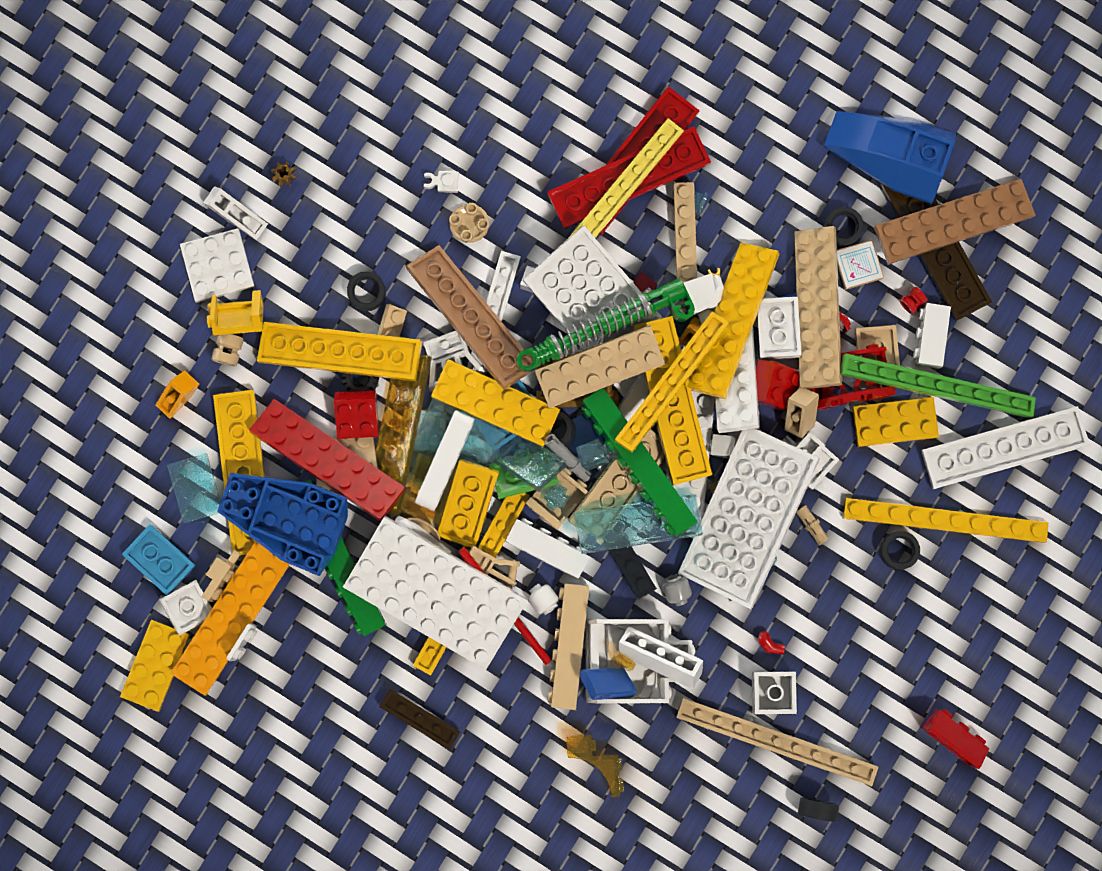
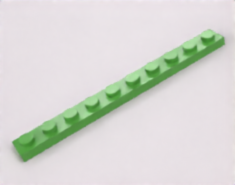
(937, 386)

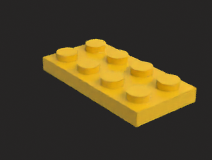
(895, 422)
(468, 503)
(152, 667)

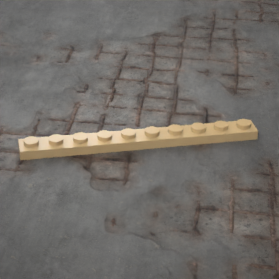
(777, 742)

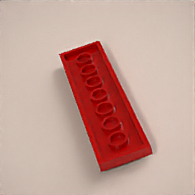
(669, 106)
(578, 197)
(327, 460)

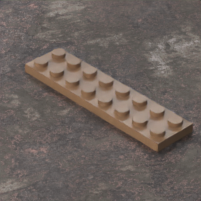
(954, 221)
(469, 315)

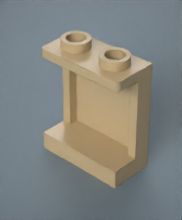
(576, 493)

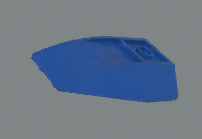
(894, 151)
(287, 518)

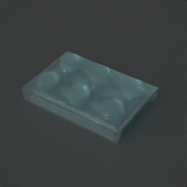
(530, 462)
(194, 488)

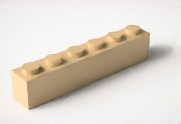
(570, 646)

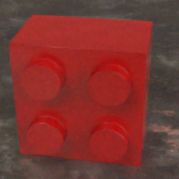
(775, 384)
(356, 414)

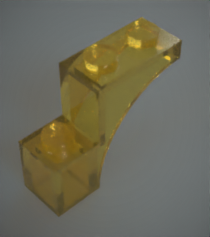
(609, 764)

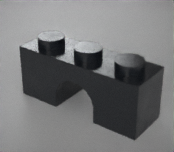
(633, 570)

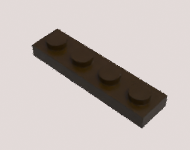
(419, 719)

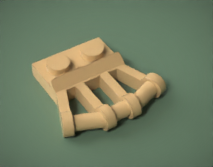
(487, 561)

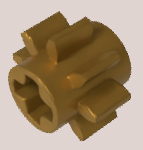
(286, 179)

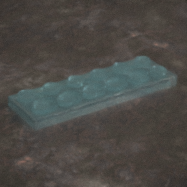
(627, 526)

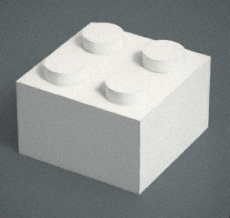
(774, 693)

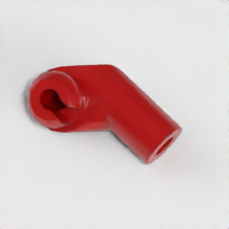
(768, 645)

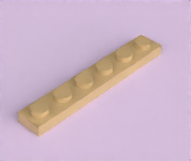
(685, 231)

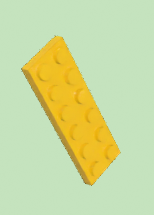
(489, 402)

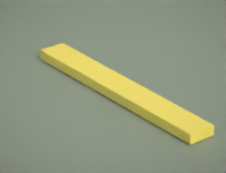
(631, 178)

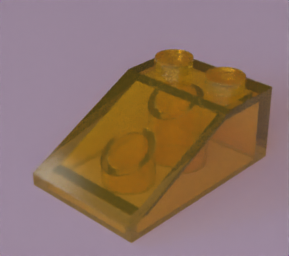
(416, 480)

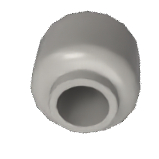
(677, 589)

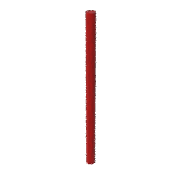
(518, 623)

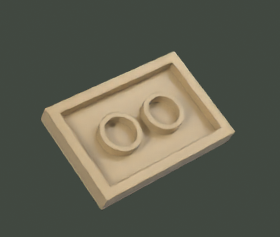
(883, 336)

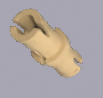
(812, 525)

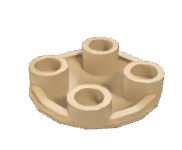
(469, 223)

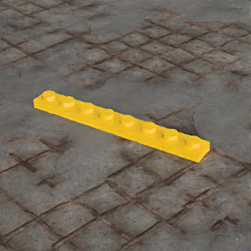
(671, 382)

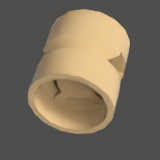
(228, 342)

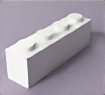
(546, 548)
(661, 657)

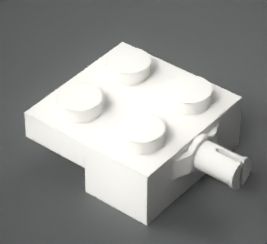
(814, 446)

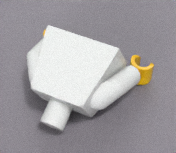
(704, 293)

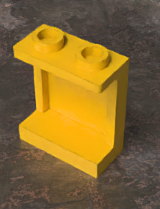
(236, 316)

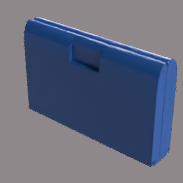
(607, 683)

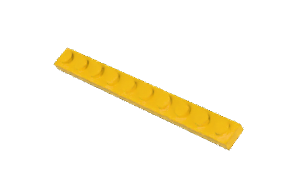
(945, 520)
(491, 544)

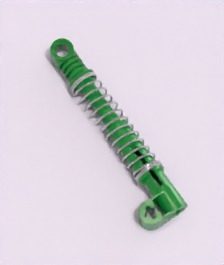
(610, 322)

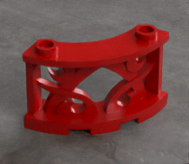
(872, 392)

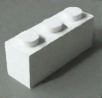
(932, 335)

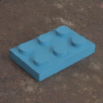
(158, 559)

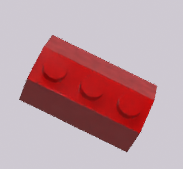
(956, 738)

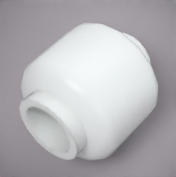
(543, 599)

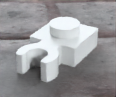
(446, 181)

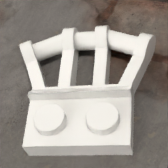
(447, 347)

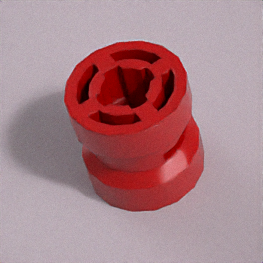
(913, 300)

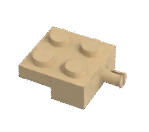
(220, 573)

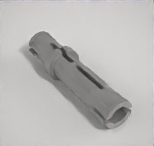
(573, 464)

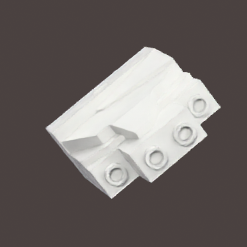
(603, 642)

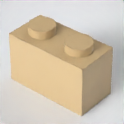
(801, 412)

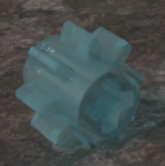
(556, 497)

